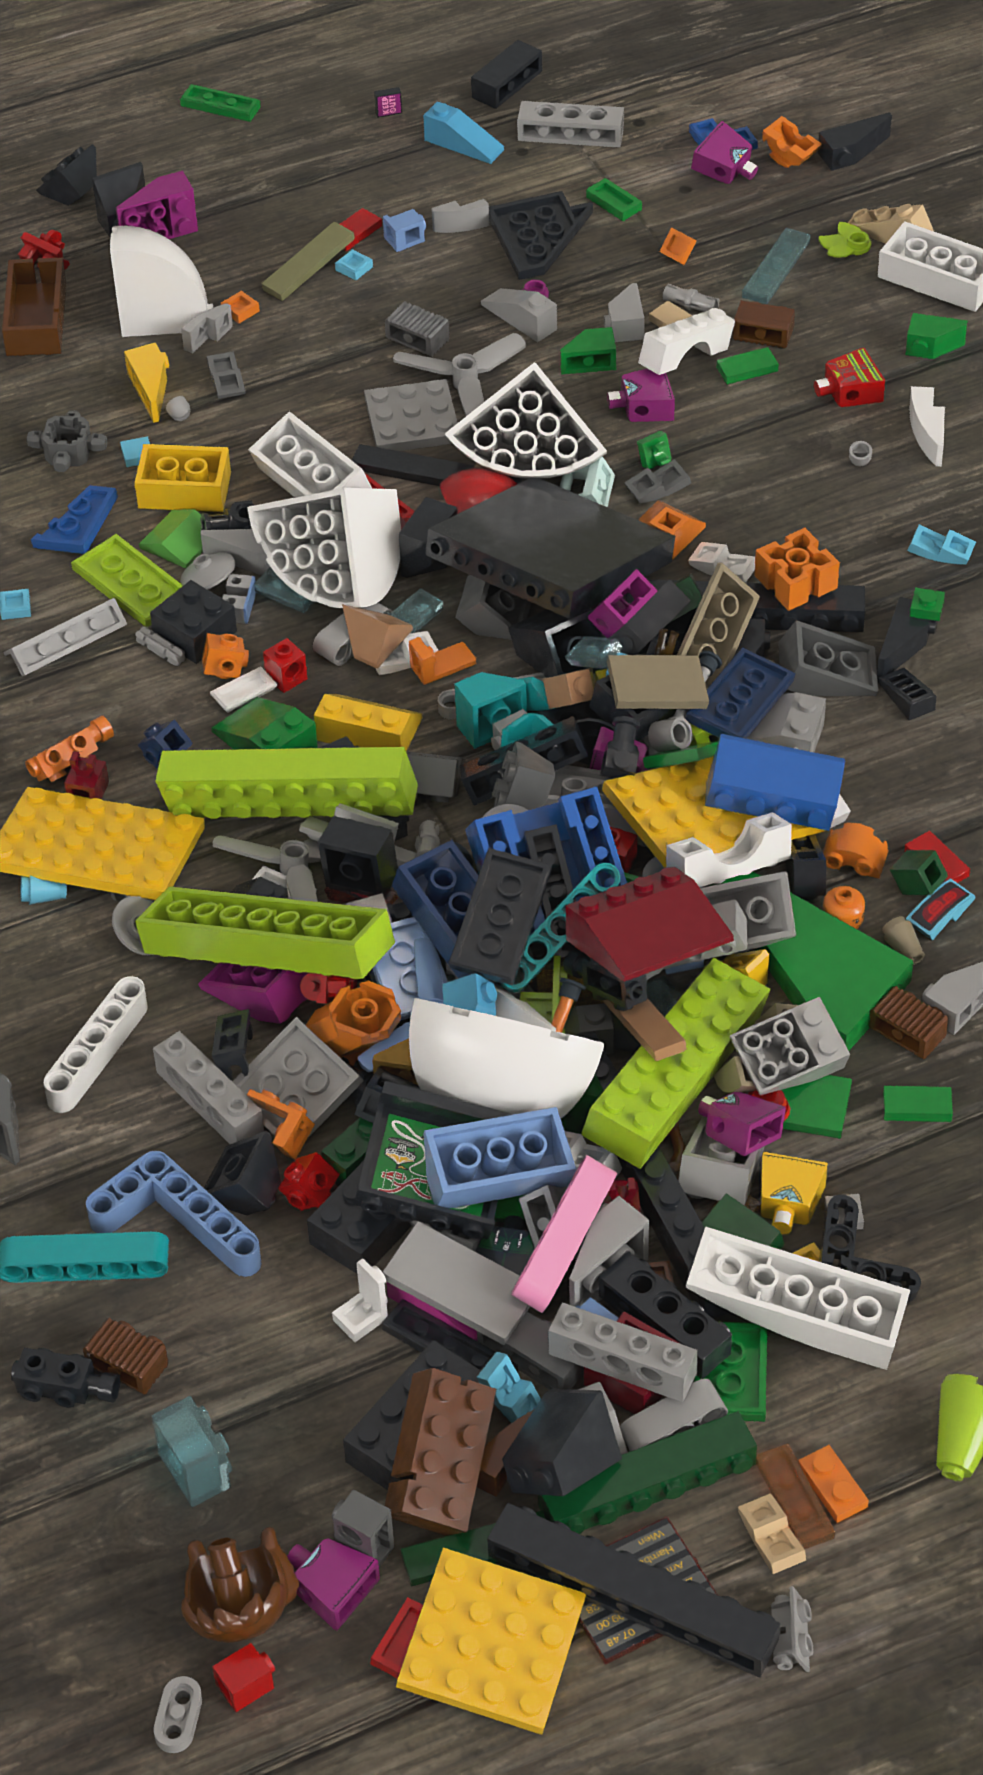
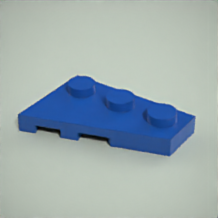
(81, 522)

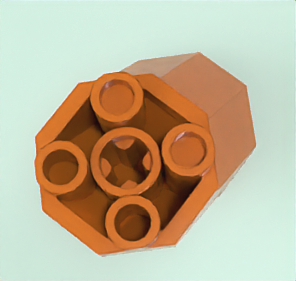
(356, 1019)

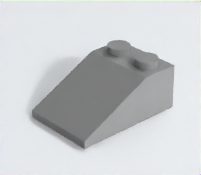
(793, 722)
(765, 904)
(714, 1169)
(610, 1236)

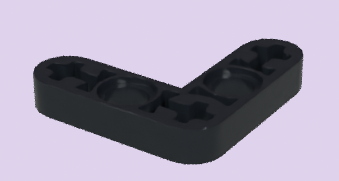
(846, 1255)

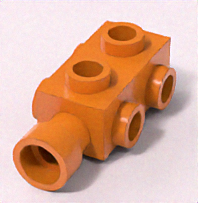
(54, 760)

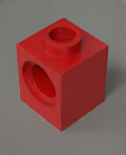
(285, 665)

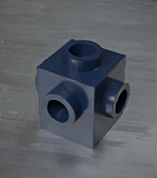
(163, 738)

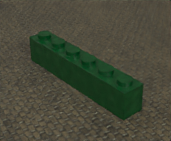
(656, 1473)

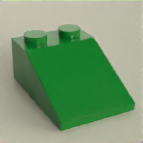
(267, 726)

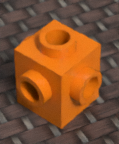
(224, 656)

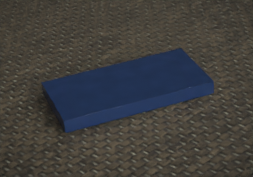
(741, 695)

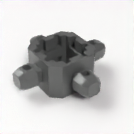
(73, 428)

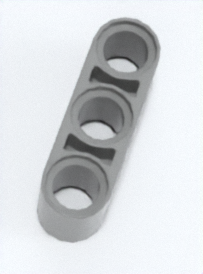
(334, 640)
(673, 1416)

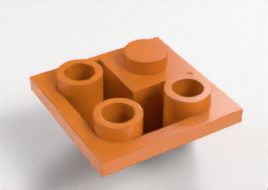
(674, 522)

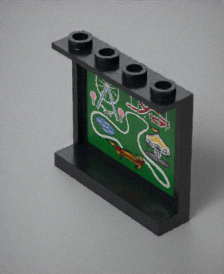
(395, 1163)

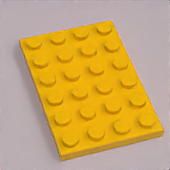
(670, 807)
(97, 843)

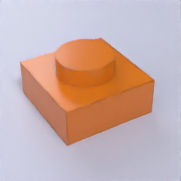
(678, 246)
(242, 306)

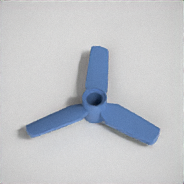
(428, 988)

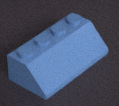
(497, 1158)

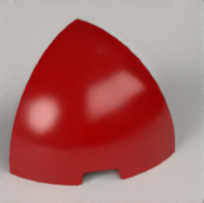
(473, 486)

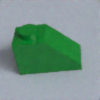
(934, 335)
(589, 352)

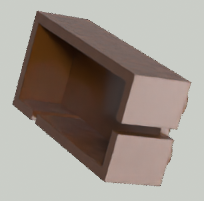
(32, 309)
(443, 1448)

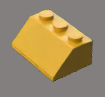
(364, 722)

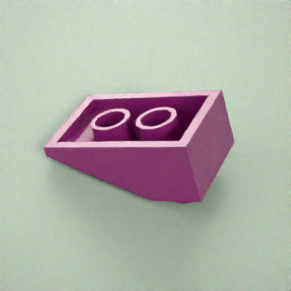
(266, 992)

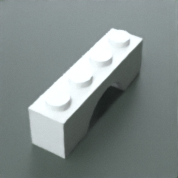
(668, 344)
(761, 844)

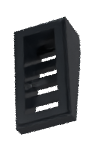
(909, 707)

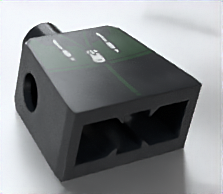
(508, 1245)

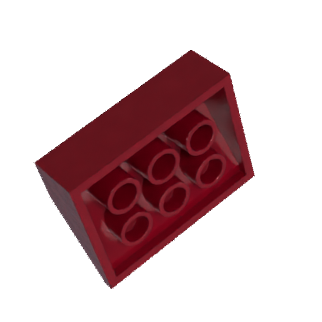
(645, 924)

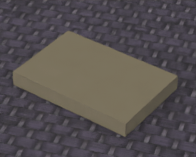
(657, 682)

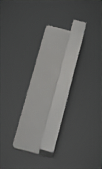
(67, 637)

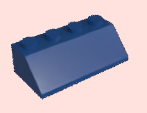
(777, 779)

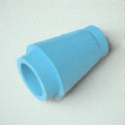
(38, 891)

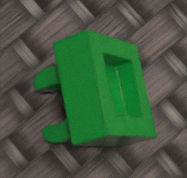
(654, 450)

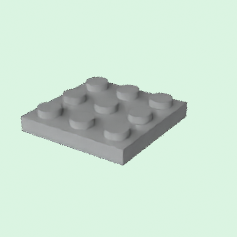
(411, 415)
(301, 1071)

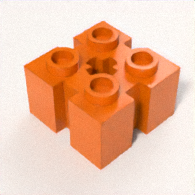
(796, 569)

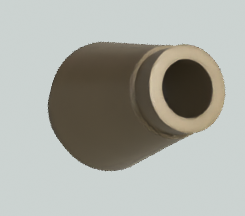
(903, 939)

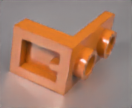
(435, 665)
(294, 1130)

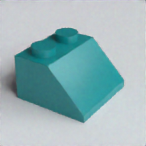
(485, 700)

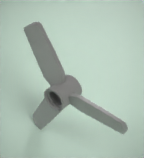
(467, 366)
(291, 856)

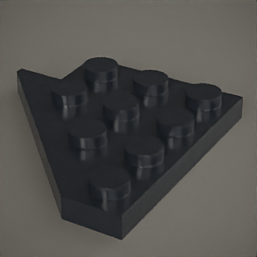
(537, 230)

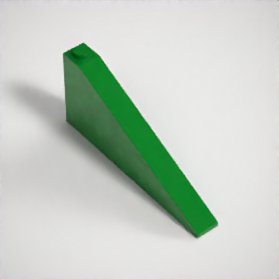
(835, 964)

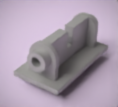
(796, 1643)

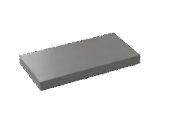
(457, 1282)

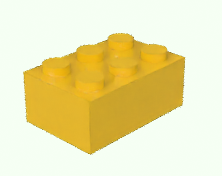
(183, 477)

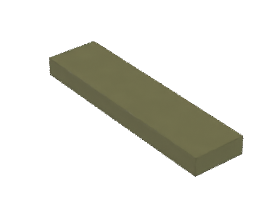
(308, 261)

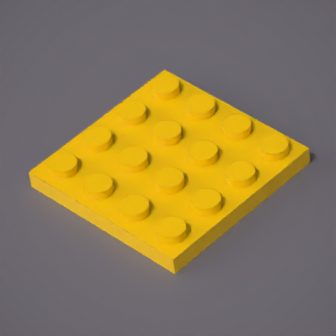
(491, 1641)

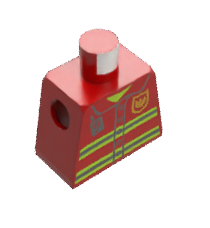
(852, 380)

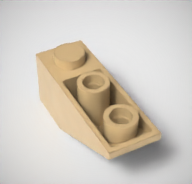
(885, 221)

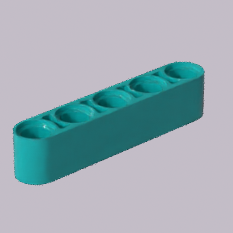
(551, 941)
(83, 1257)

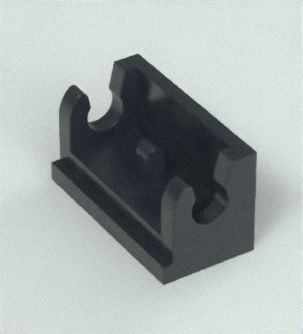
(231, 1041)

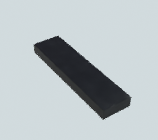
(420, 1329)

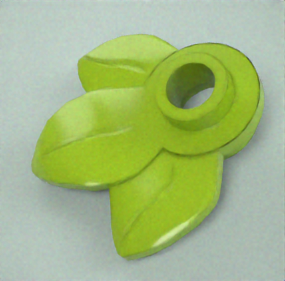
(847, 242)

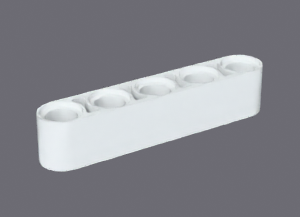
(95, 1044)

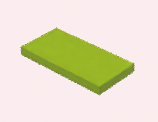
(127, 576)

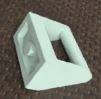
(598, 481)

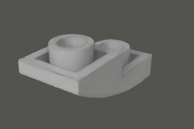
(456, 218)

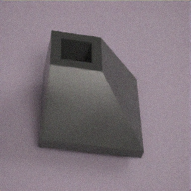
(525, 779)

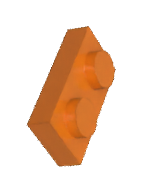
(833, 1484)

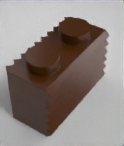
(763, 324)
(909, 1022)
(124, 1352)

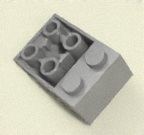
(791, 1048)

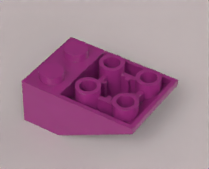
(162, 207)

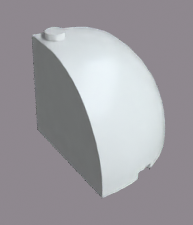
(154, 283)
(531, 423)
(333, 544)
(498, 1060)

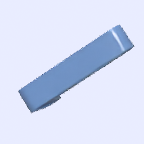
(162, 1180)

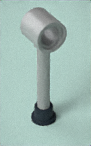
(676, 731)

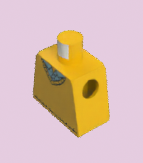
(790, 1189)

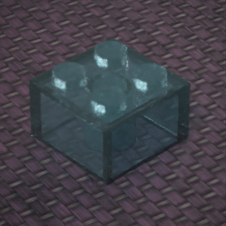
(192, 1450)

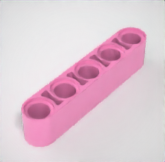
(564, 1234)

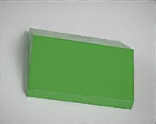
(176, 538)

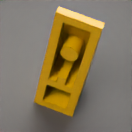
(148, 374)

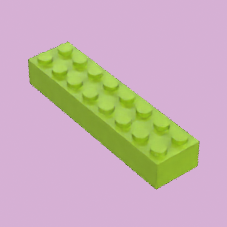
(287, 782)
(266, 932)
(652, 1094)

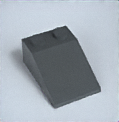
(827, 662)

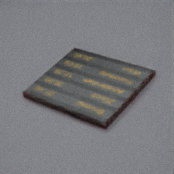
(654, 1545)

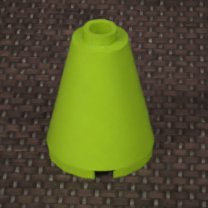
(960, 1426)

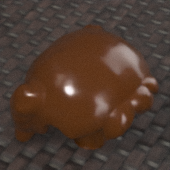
(234, 1592)

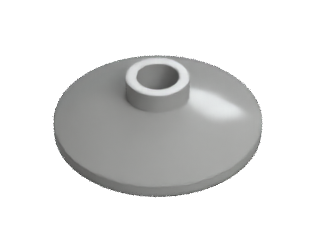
(209, 569)
(124, 922)

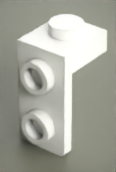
(368, 1307)

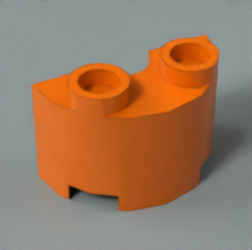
(787, 144)
(856, 847)

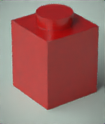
(244, 1676)

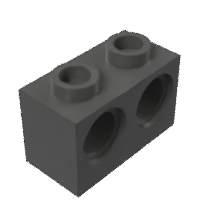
(364, 1526)

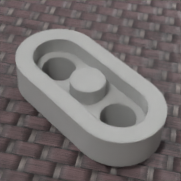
(178, 1717)

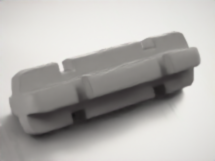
(160, 646)

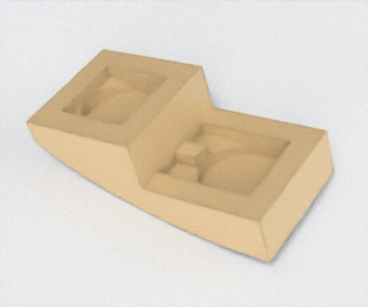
(770, 1533)

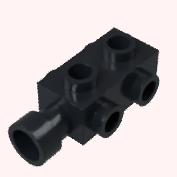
(605, 984)
(61, 1378)

